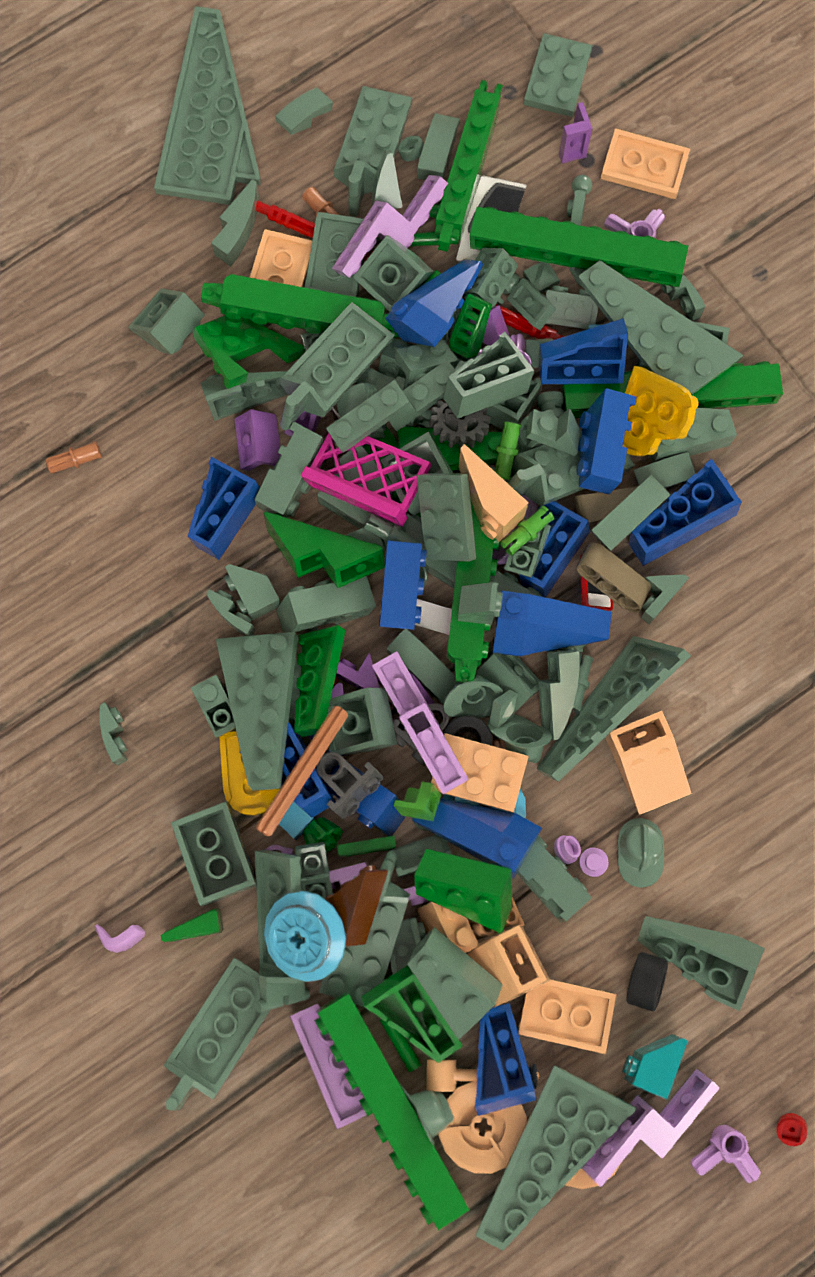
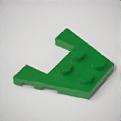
(232, 340)

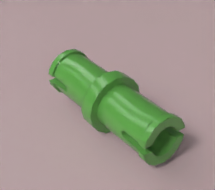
(507, 449)
(527, 530)

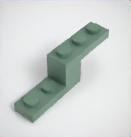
(391, 405)

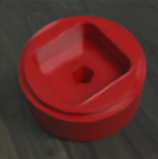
(792, 1129)

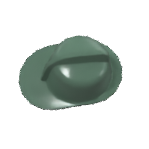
(472, 698)
(523, 737)
(640, 852)
(432, 1110)

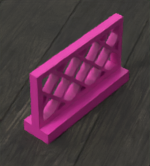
(360, 496)

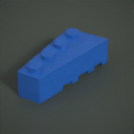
(686, 514)

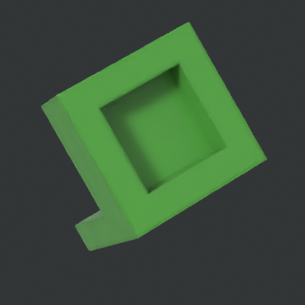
(420, 802)

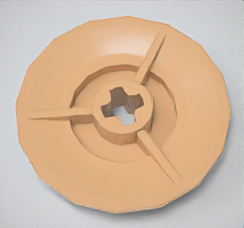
(479, 1151)

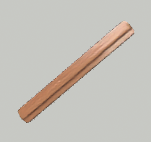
(302, 771)

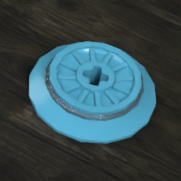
(315, 921)

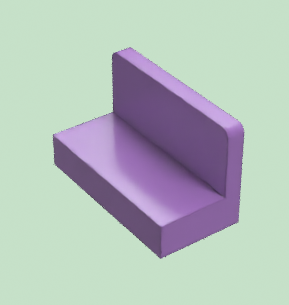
(576, 136)
(257, 439)

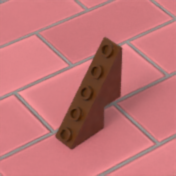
(358, 903)

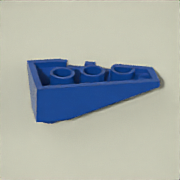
(428, 311)
(544, 624)
(484, 832)

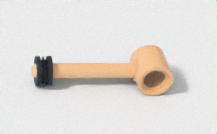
(443, 1075)

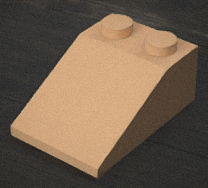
(493, 499)

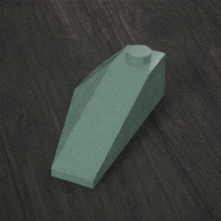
(257, 390)
(712, 958)

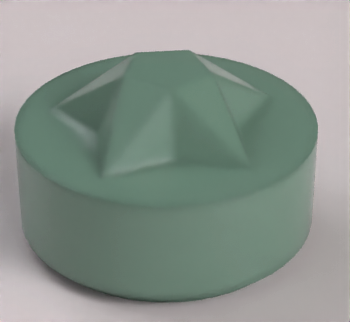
(410, 148)

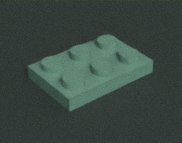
(557, 75)
(329, 240)
(446, 516)

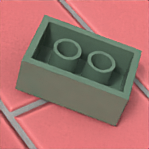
(214, 854)

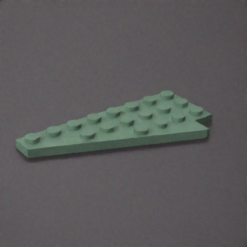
(207, 129)

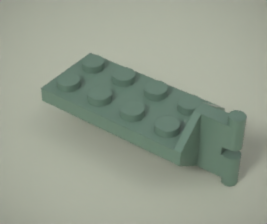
(372, 130)
(333, 364)
(549, 474)
(275, 877)
(367, 964)
(217, 1035)

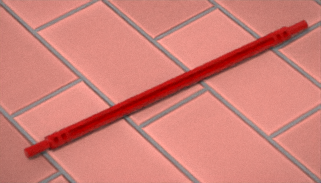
(307, 228)

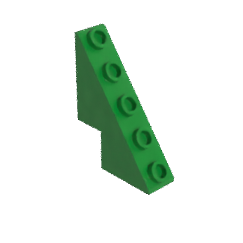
(313, 547)

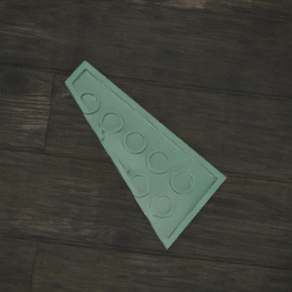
(657, 333)
(627, 683)
(259, 690)
(558, 1140)

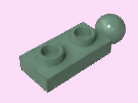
(581, 187)
(530, 301)

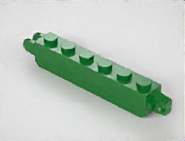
(467, 165)
(285, 304)
(466, 638)

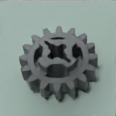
(461, 430)

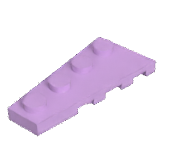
(338, 1095)

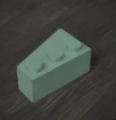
(284, 482)

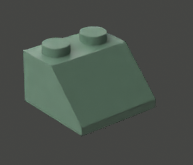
(392, 272)
(167, 320)
(426, 449)
(367, 724)

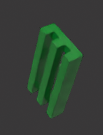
(366, 846)

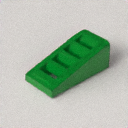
(460, 341)
(202, 925)

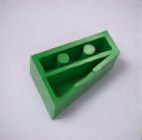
(466, 887)
(409, 1010)

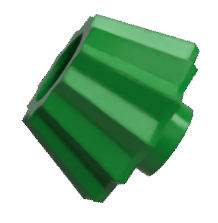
(323, 831)

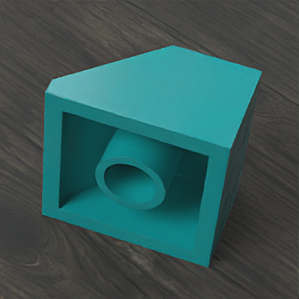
(655, 1065)

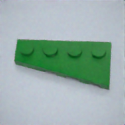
(485, 451)
(318, 672)

